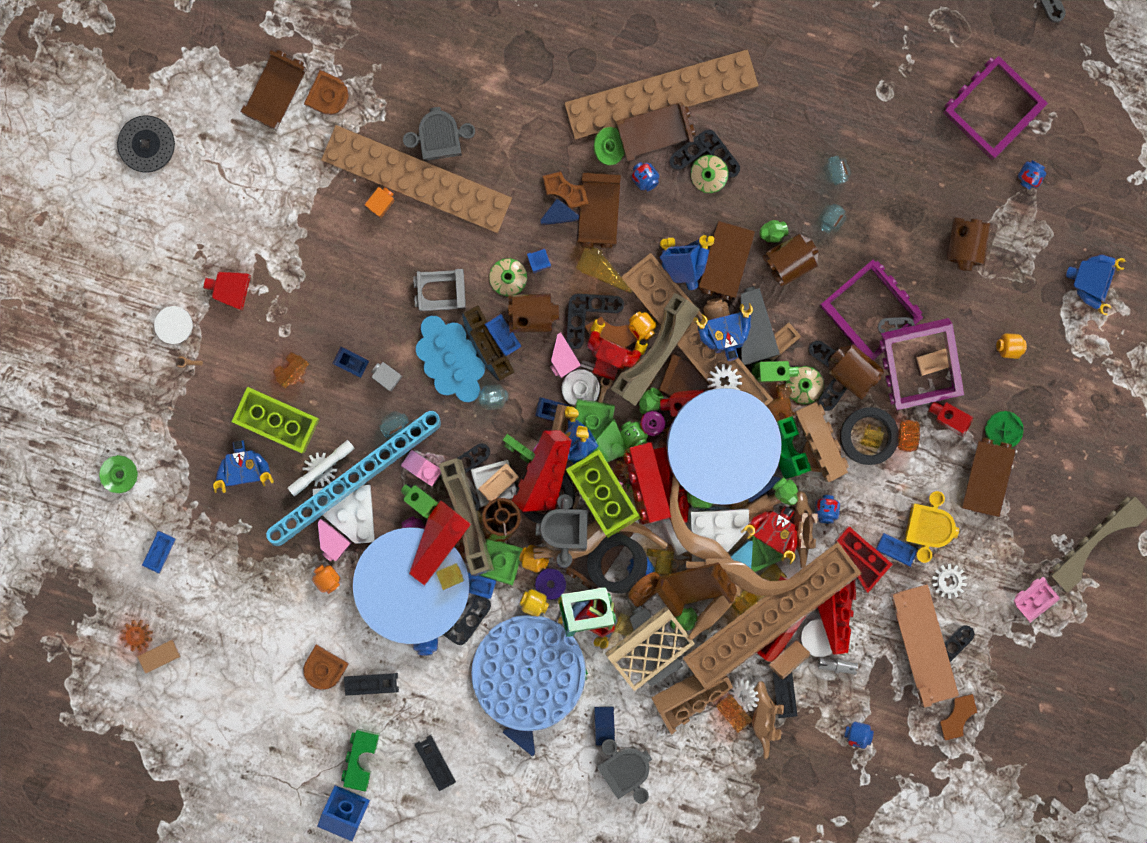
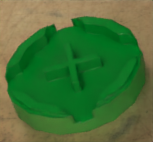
(1004, 427)

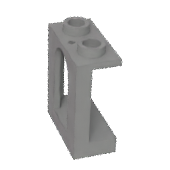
(426, 277)

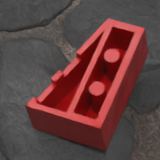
(865, 557)

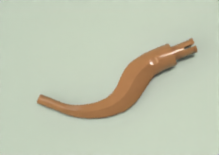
(759, 505)
(595, 536)
(693, 543)
(749, 581)

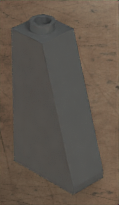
(761, 339)
(637, 618)

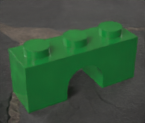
(790, 461)
(355, 776)

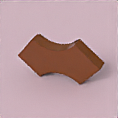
(557, 185)
(618, 334)
(953, 725)

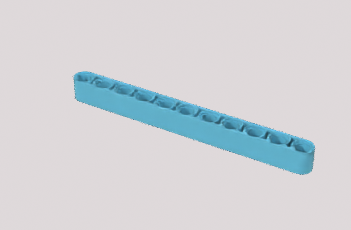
(349, 487)

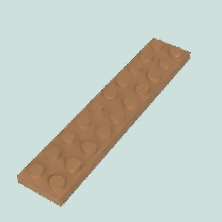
(687, 85)
(416, 179)
(655, 290)
(770, 618)

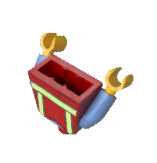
(593, 609)

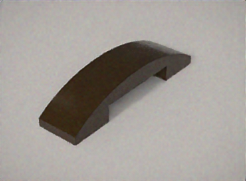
(485, 345)

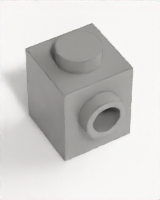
(386, 376)

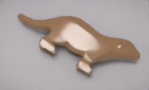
(804, 526)
(712, 614)
(764, 718)

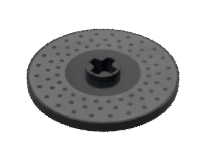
(161, 144)

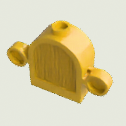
(930, 526)

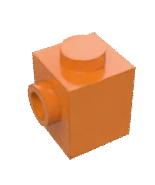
(380, 201)

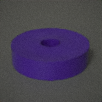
(554, 575)

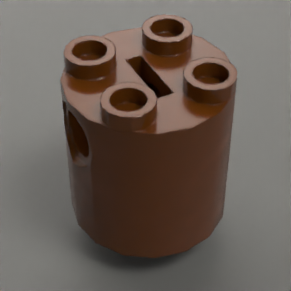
(968, 243)
(792, 259)
(531, 313)
(855, 370)
(500, 519)

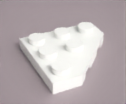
(353, 514)
(719, 525)

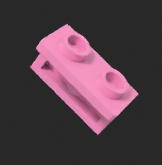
(1035, 599)

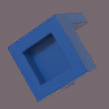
(539, 260)

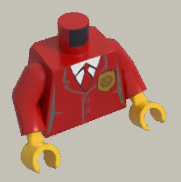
(612, 352)
(775, 531)

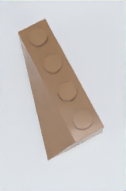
(821, 442)
(686, 699)

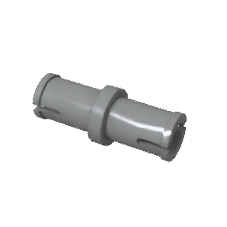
(837, 666)

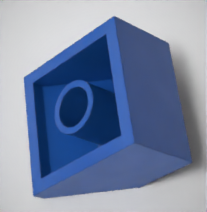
(343, 813)

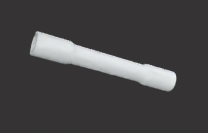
(304, 481)

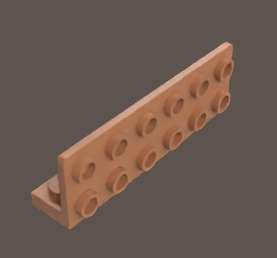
(924, 645)

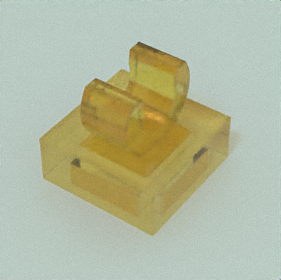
(872, 438)

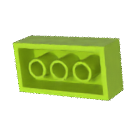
(275, 420)
(603, 493)

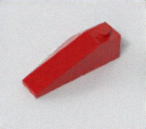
(666, 477)
(439, 537)
(836, 618)

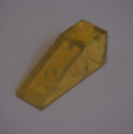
(597, 266)
(748, 599)

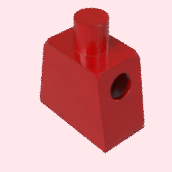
(229, 288)
(678, 400)
(958, 423)

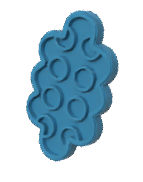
(450, 359)

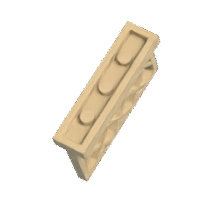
(641, 634)

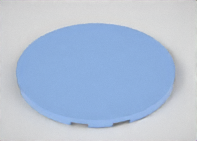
(724, 446)
(397, 602)
(532, 697)

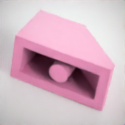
(563, 358)
(421, 468)
(331, 541)

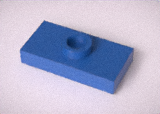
(500, 332)
(896, 549)
(159, 552)

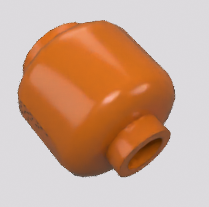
(326, 578)

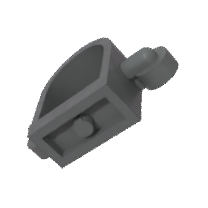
(439, 135)
(564, 530)
(625, 770)

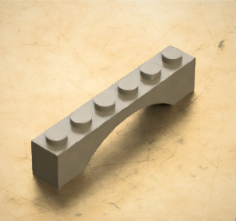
(676, 320)
(461, 497)
(1070, 571)

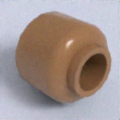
(716, 308)

